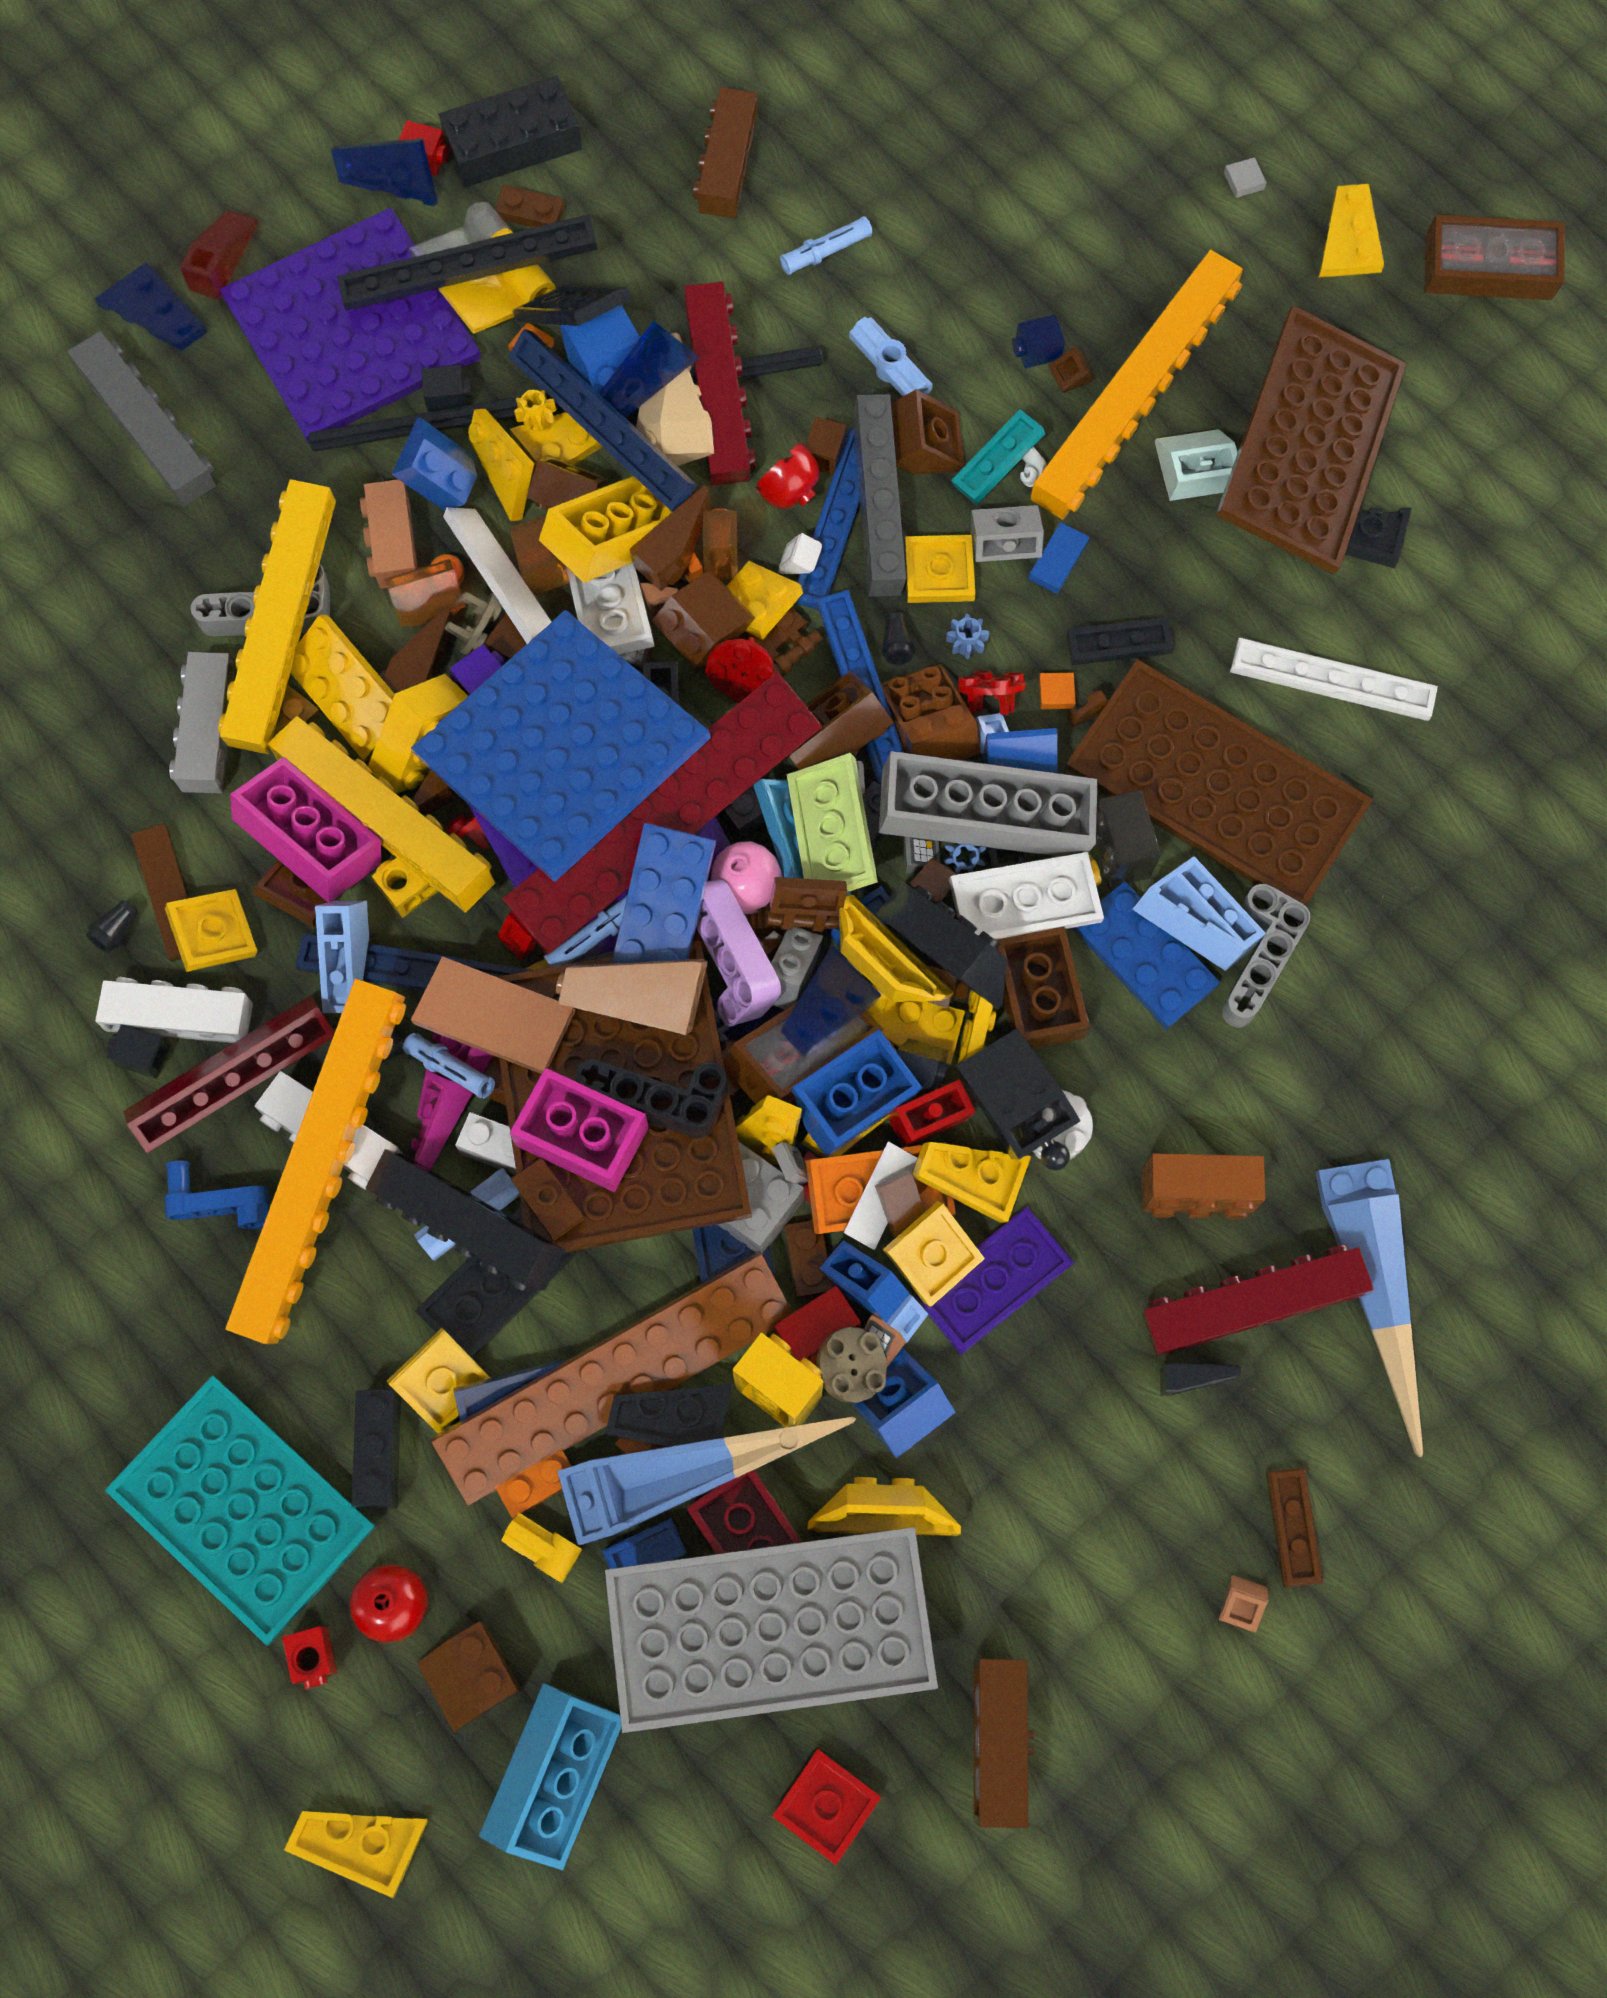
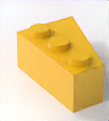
(408, 720)

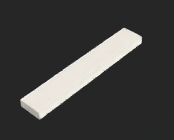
(498, 571)
(1334, 679)

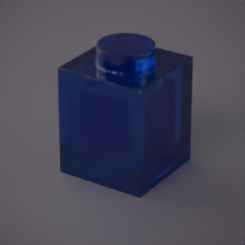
(1038, 341)

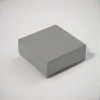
(1245, 177)
(791, 1163)

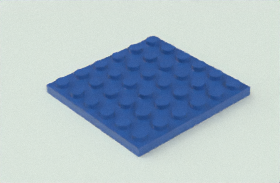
(560, 744)

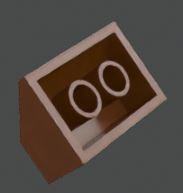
(848, 720)

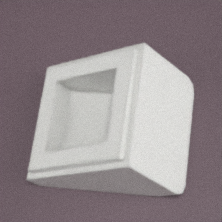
(800, 555)

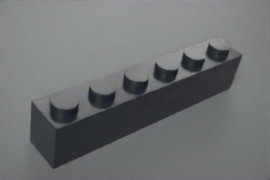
(465, 1220)

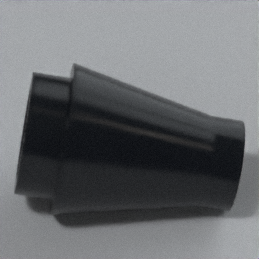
(897, 640)
(111, 927)

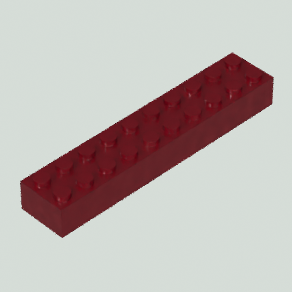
(738, 754)

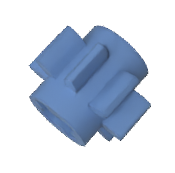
(970, 627)
(973, 857)

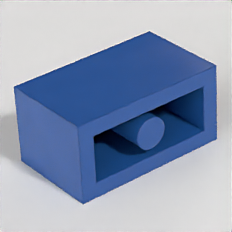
(865, 1281)

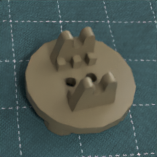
(485, 613)
(866, 1362)

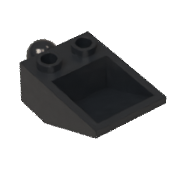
(1013, 1092)

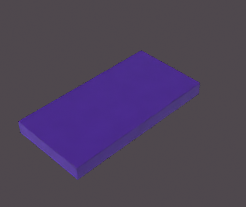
(1016, 1267)

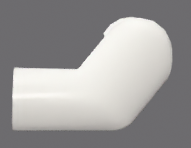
(1034, 466)

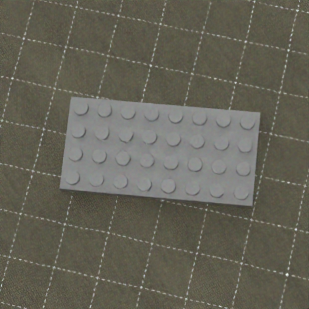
(769, 1630)

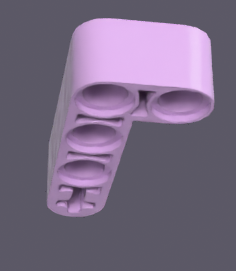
(738, 955)

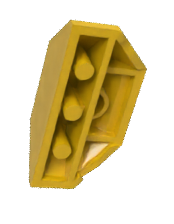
(885, 958)
(880, 1508)

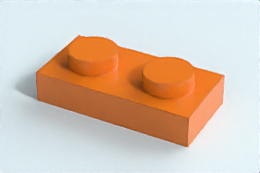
(533, 1484)

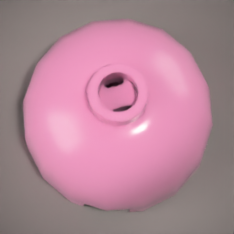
(748, 872)

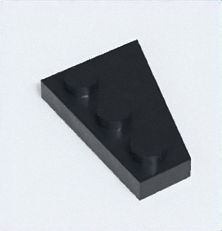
(1379, 536)
(670, 1416)

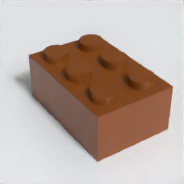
(1203, 1185)

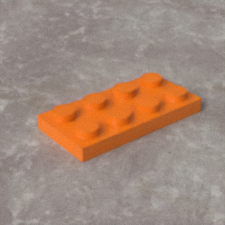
(840, 1181)

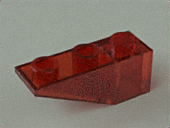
(216, 253)

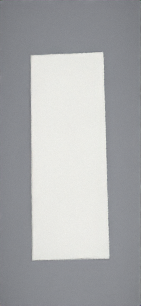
(869, 1217)

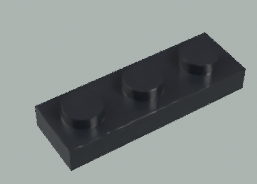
(1119, 641)

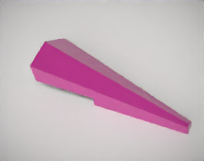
(443, 1101)

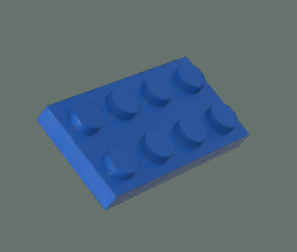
(664, 896)
(1147, 958)

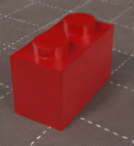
(931, 1114)
(814, 1323)

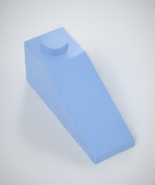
(341, 949)

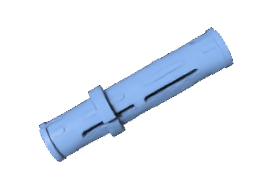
(815, 250)
(559, 956)
(438, 1059)

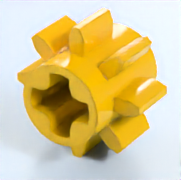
(535, 410)

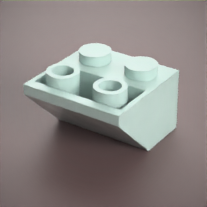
(1196, 463)

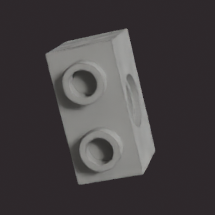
(1007, 533)
(795, 964)

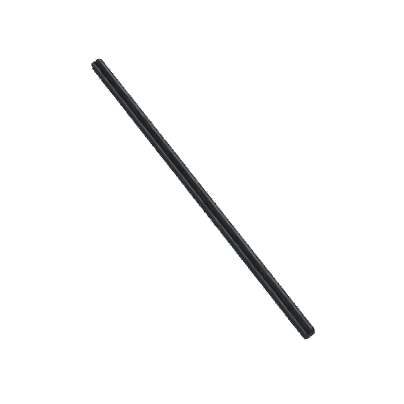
(505, 408)

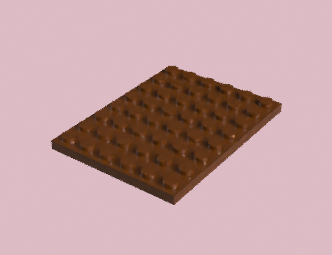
(672, 1178)

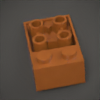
(931, 715)

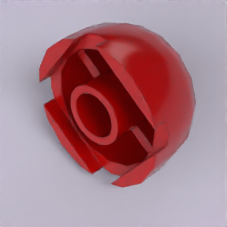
(790, 479)
(406, 1603)

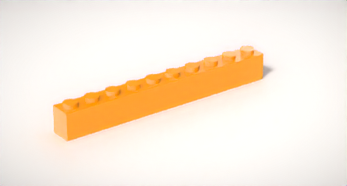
(1136, 385)
(316, 1163)

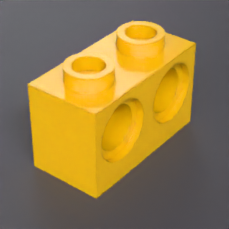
(411, 895)

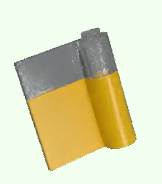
(490, 298)

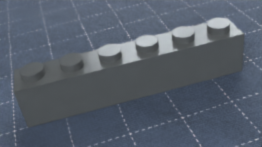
(142, 419)
(879, 495)

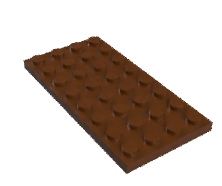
(1312, 440)
(1219, 783)

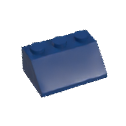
(854, 1092)

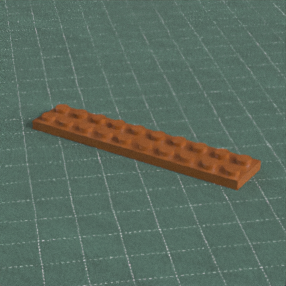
(640, 1358)

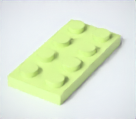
(832, 823)

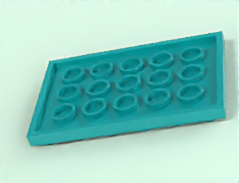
(240, 1510)

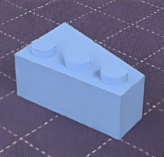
(1200, 914)

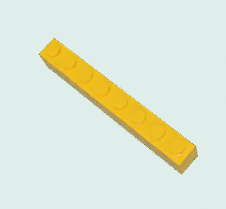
(277, 617)
(395, 820)

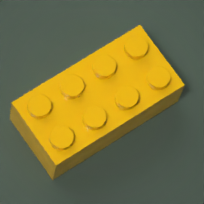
(599, 528)
(778, 1381)

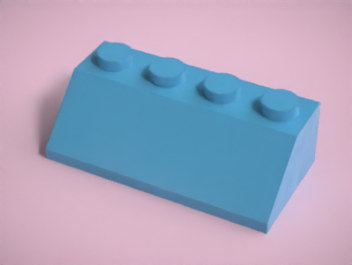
(551, 1777)

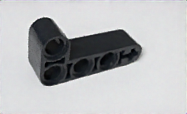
(650, 1091)

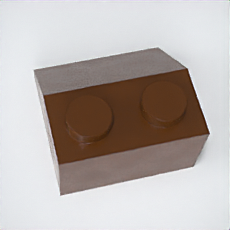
(926, 435)
(702, 617)
(469, 1675)

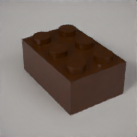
(1043, 988)

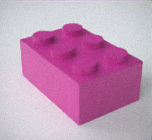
(579, 1129)

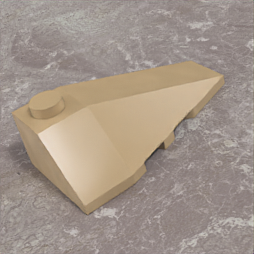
(677, 421)

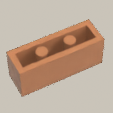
(389, 530)

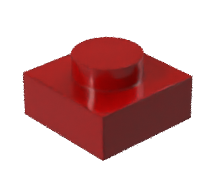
(516, 937)

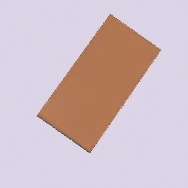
(493, 1015)

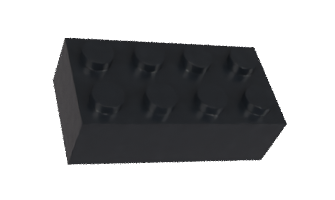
(510, 131)

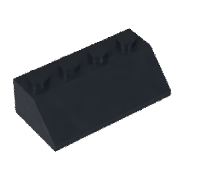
(947, 940)

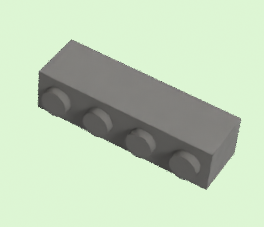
(198, 745)

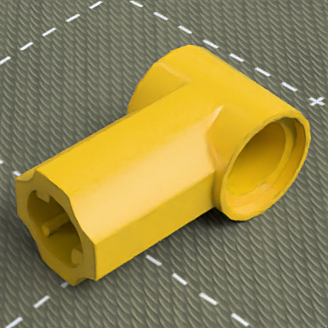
(549, 1551)

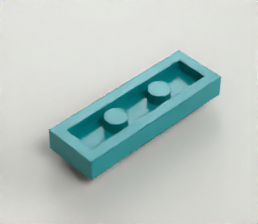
(998, 456)

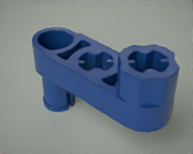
(248, 1202)

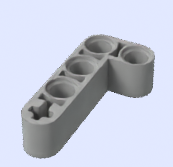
(219, 612)
(1262, 961)

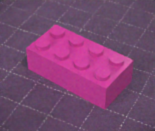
(306, 829)

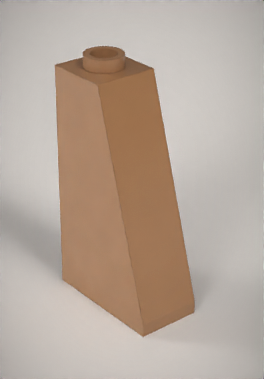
(639, 992)

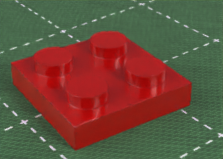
(826, 1806)

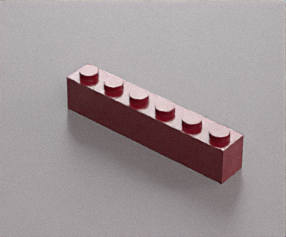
(717, 379)
(228, 1074)
(1257, 1301)

